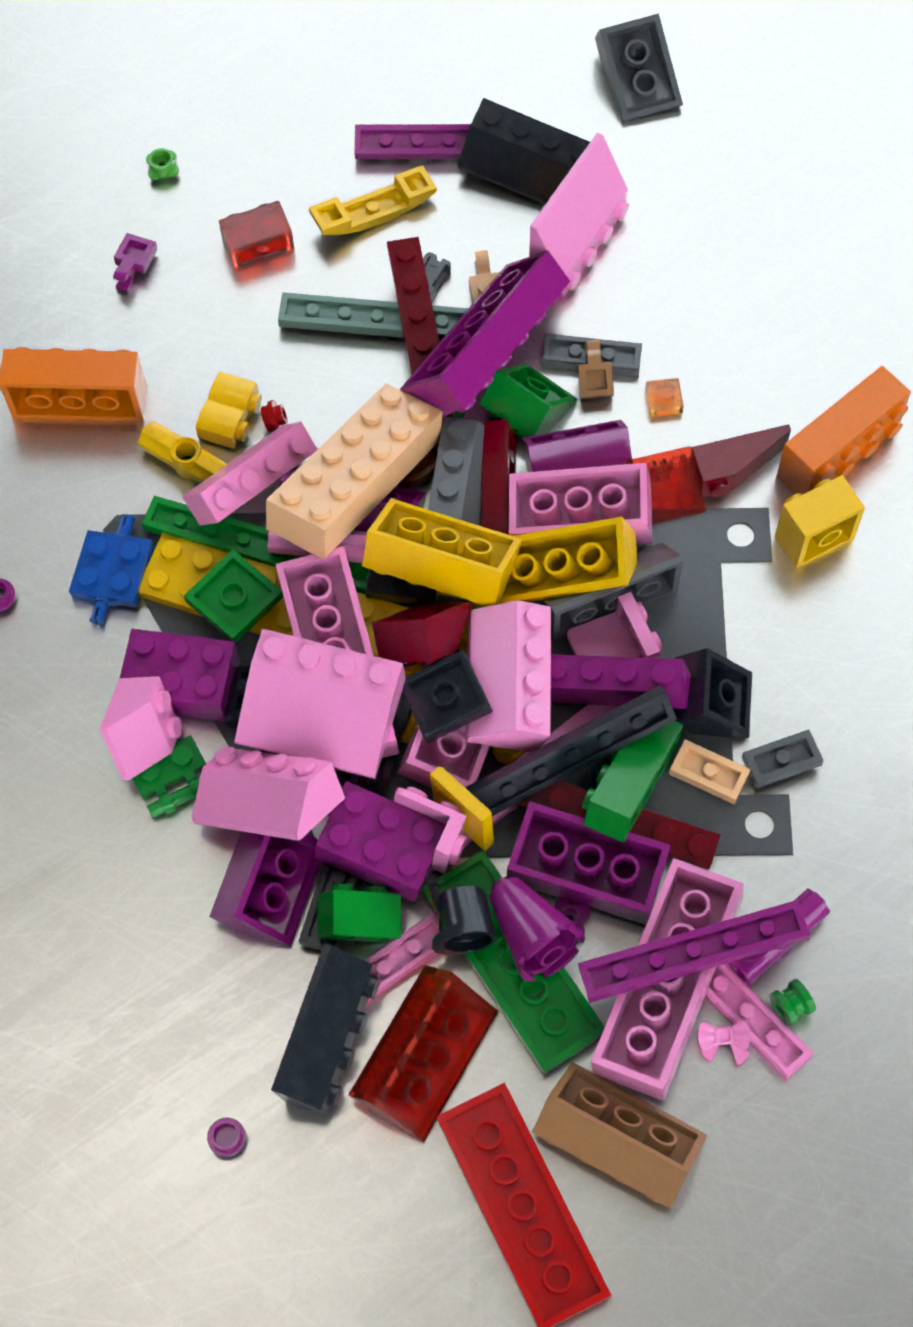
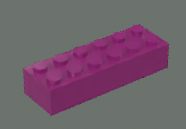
(488, 334)

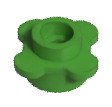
(162, 157)

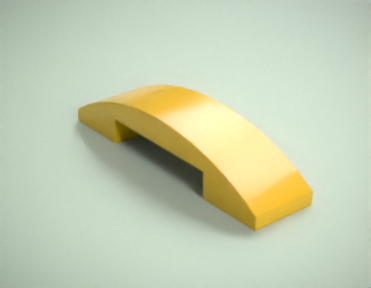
(375, 207)

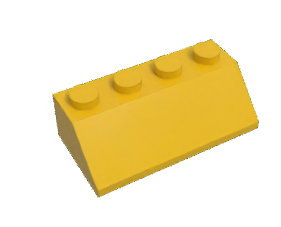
(441, 553)
(573, 560)

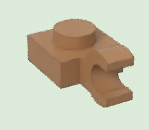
(595, 377)

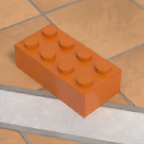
(73, 384)
(844, 432)

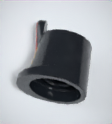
(463, 920)

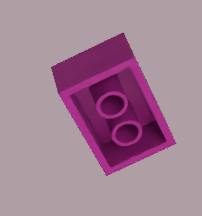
(191, 668)
(379, 841)

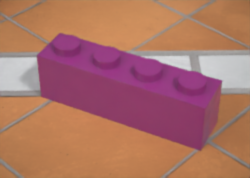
(616, 679)

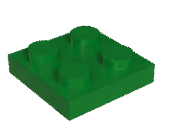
(233, 596)

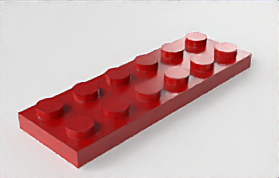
(523, 1207)

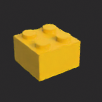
(819, 520)

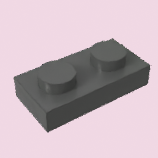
(782, 758)

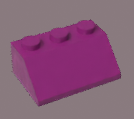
(266, 886)

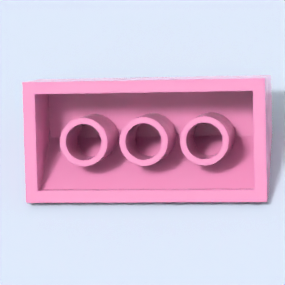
(513, 664)
(266, 793)

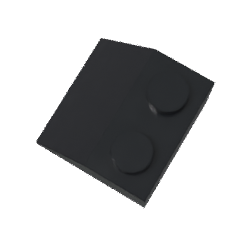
(717, 696)

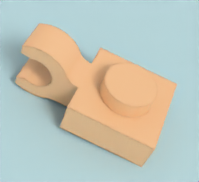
(484, 277)

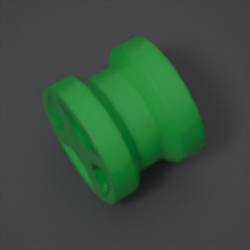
(792, 1002)

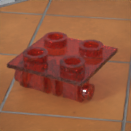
(673, 484)

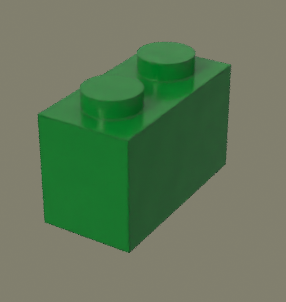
(359, 915)

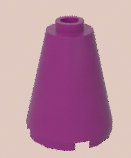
(534, 930)

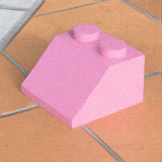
(139, 725)

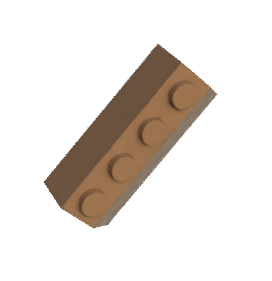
(619, 1134)

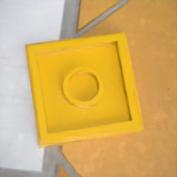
(479, 817)

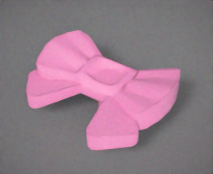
(736, 1035)

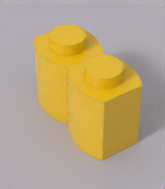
(228, 410)

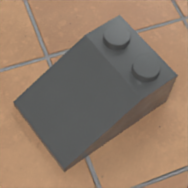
(638, 67)

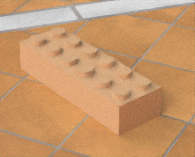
(353, 471)

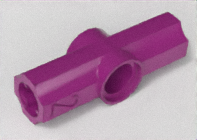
(752, 967)

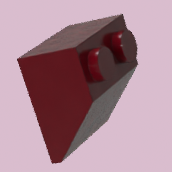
(421, 633)

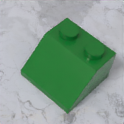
(526, 400)

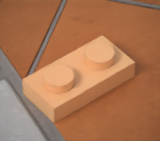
(709, 771)

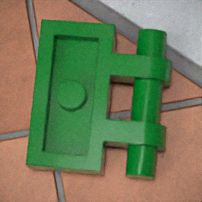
(175, 768)

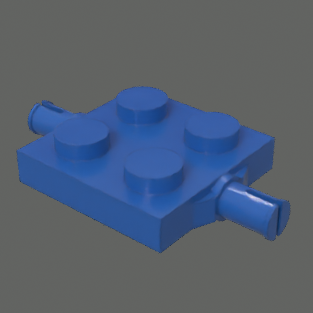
(111, 568)

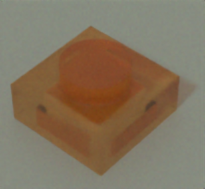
(664, 397)

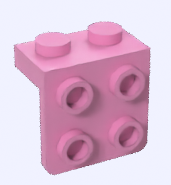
(617, 634)
(451, 841)

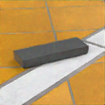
(569, 352)

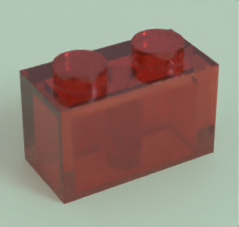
(256, 234)

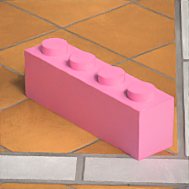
(250, 473)

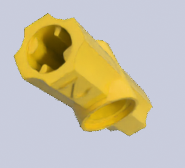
(172, 448)

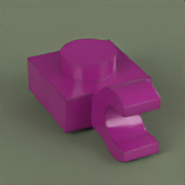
(132, 256)

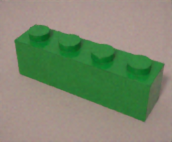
(629, 782)

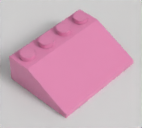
(581, 211)
(319, 702)

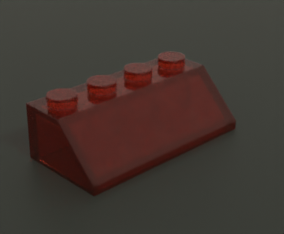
(424, 1052)

